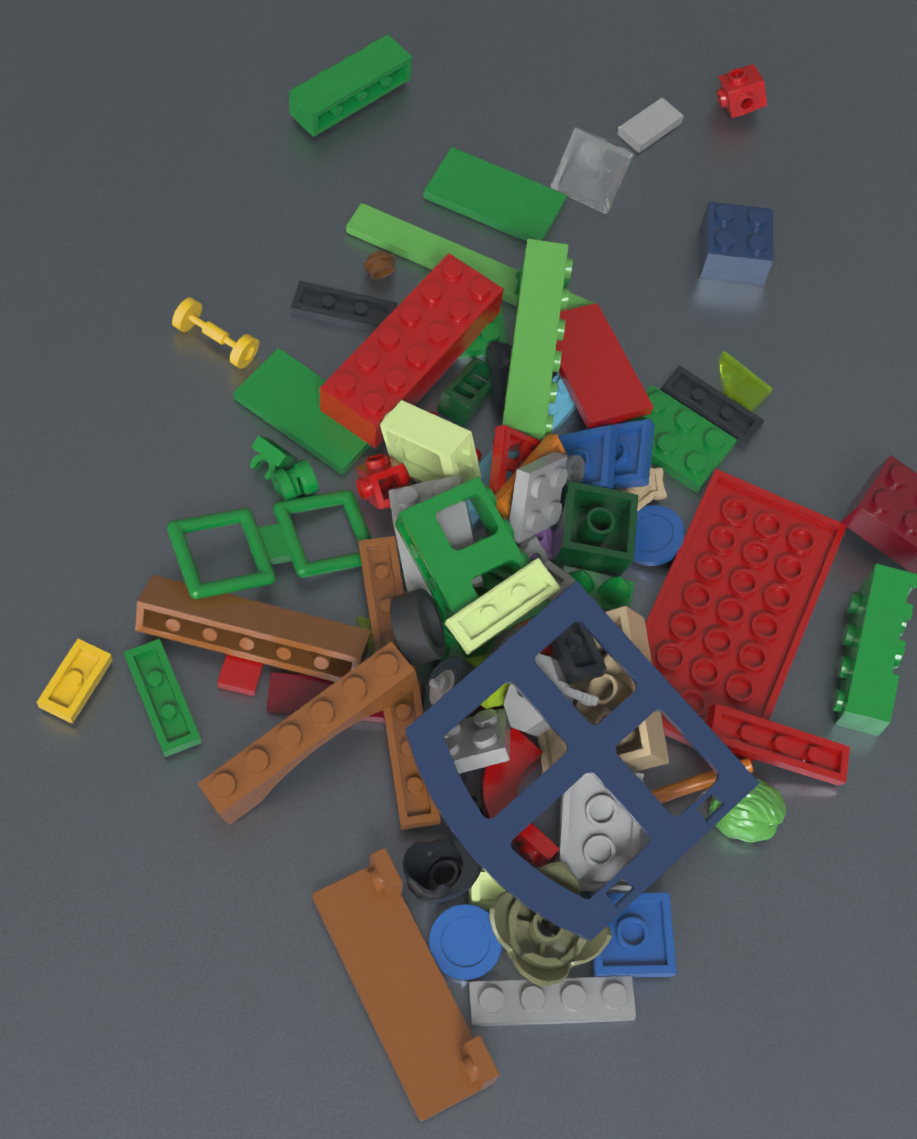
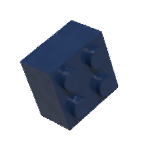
(736, 243)

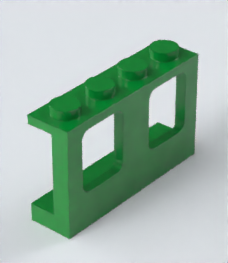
(451, 571)

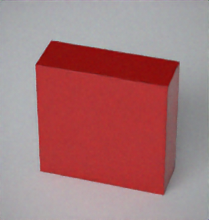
(240, 675)

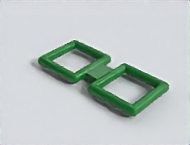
(267, 544)

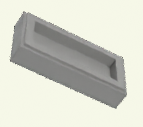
(650, 125)

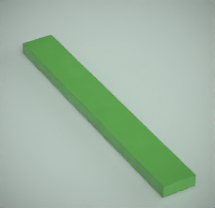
(430, 249)

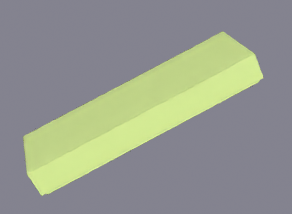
(502, 606)

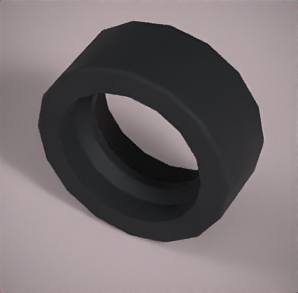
(417, 627)

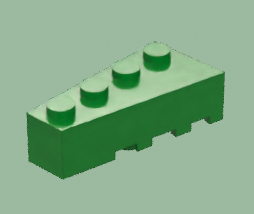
(873, 650)

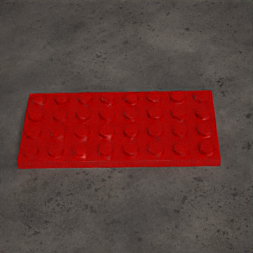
(739, 598)

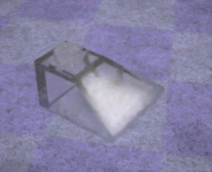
(592, 170)

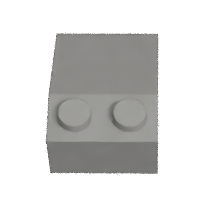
(454, 522)

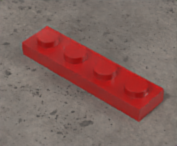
(780, 745)

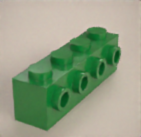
(350, 85)

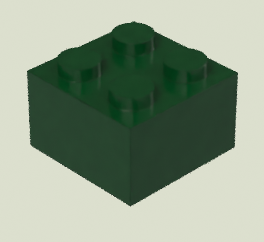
(595, 529)

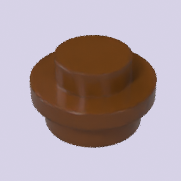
(380, 264)

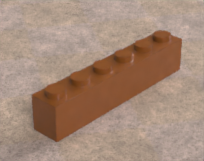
(251, 630)

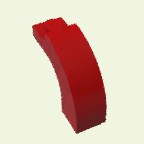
(500, 788)

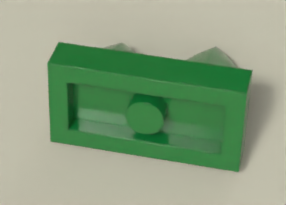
(605, 590)

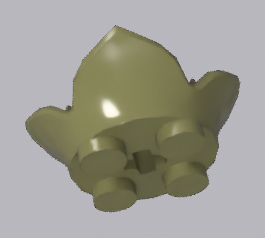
(535, 956)

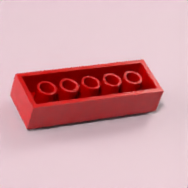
(411, 348)

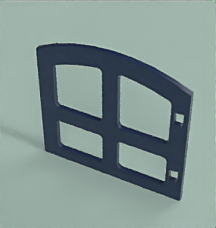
(589, 751)

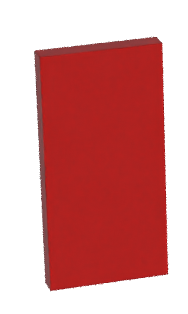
(598, 370)

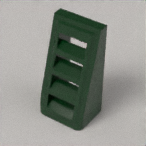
(466, 392)

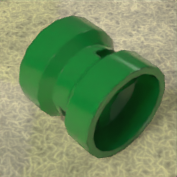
(295, 481)

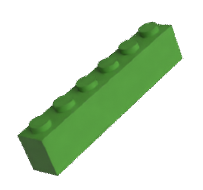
(535, 338)

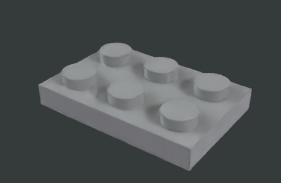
(596, 835)

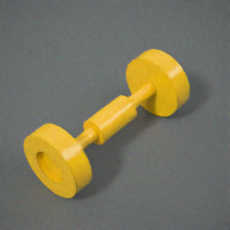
(188, 315)

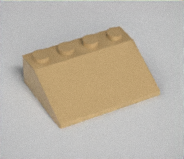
(645, 744)

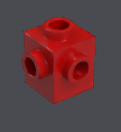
(741, 91)
(390, 474)

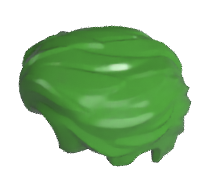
(754, 816)

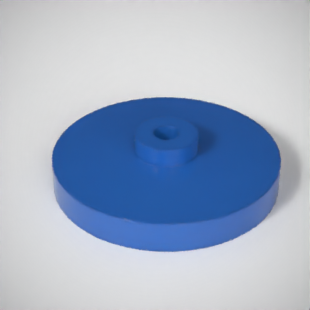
(657, 535)
(464, 942)

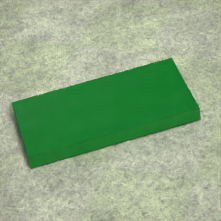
(494, 196)
(289, 400)

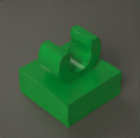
(272, 453)

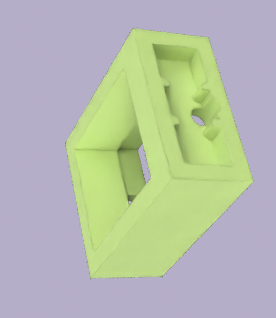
(429, 444)

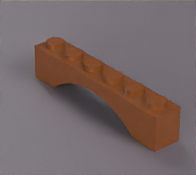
(259, 767)

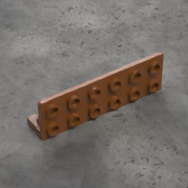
(403, 989)

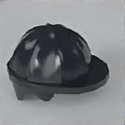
(439, 870)

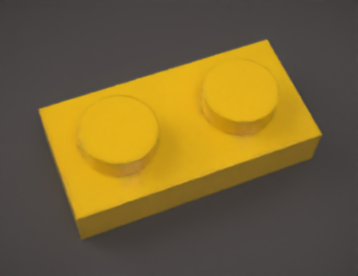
(74, 681)

